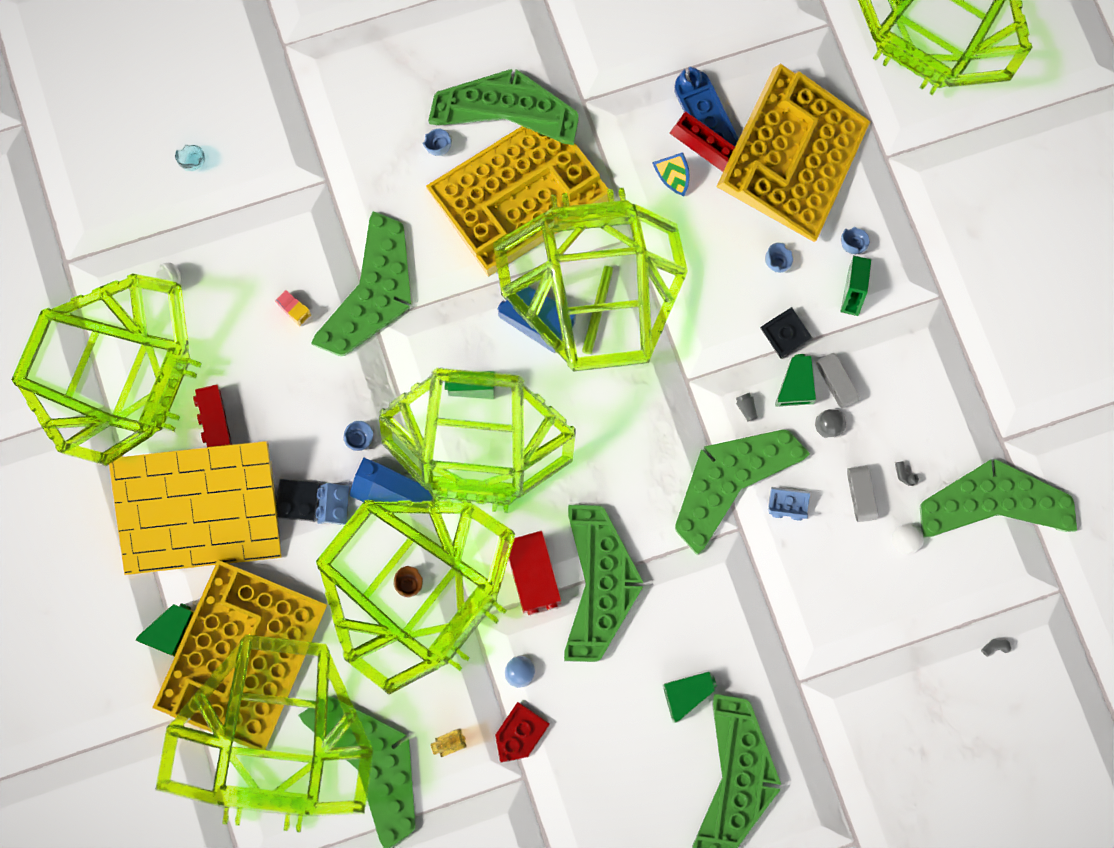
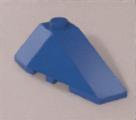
(385, 485)

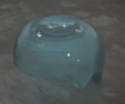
(190, 157)

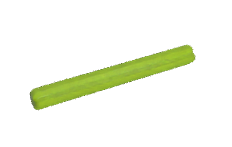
(596, 316)

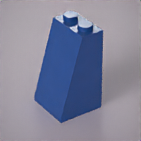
(547, 314)

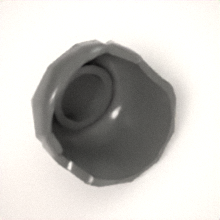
(830, 423)

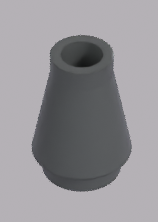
(747, 406)

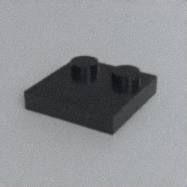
(786, 333)
(297, 500)

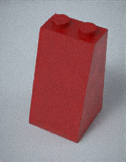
(533, 573)

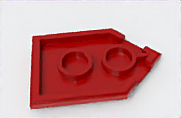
(519, 733)

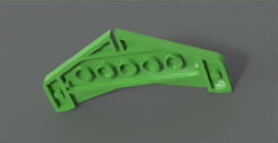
(498, 98)
(373, 300)
(735, 467)
(1007, 495)
(605, 572)
(744, 768)
(390, 780)

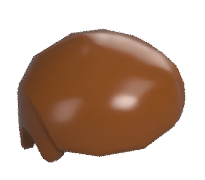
(408, 581)

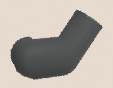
(905, 477)
(996, 644)

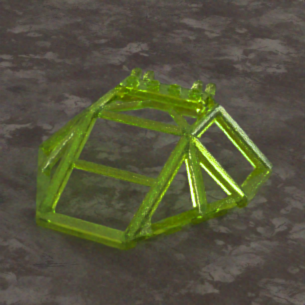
(930, 65)
(579, 218)
(156, 403)
(492, 489)
(468, 614)
(253, 797)

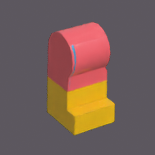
(293, 308)

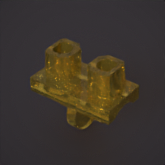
(449, 743)

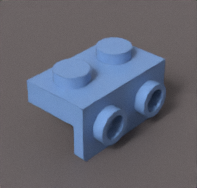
(788, 503)
(332, 504)

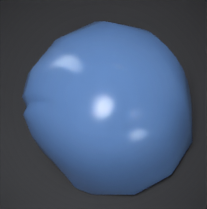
(437, 142)
(855, 241)
(779, 257)
(358, 435)
(519, 671)

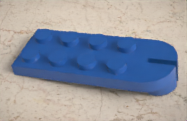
(703, 103)

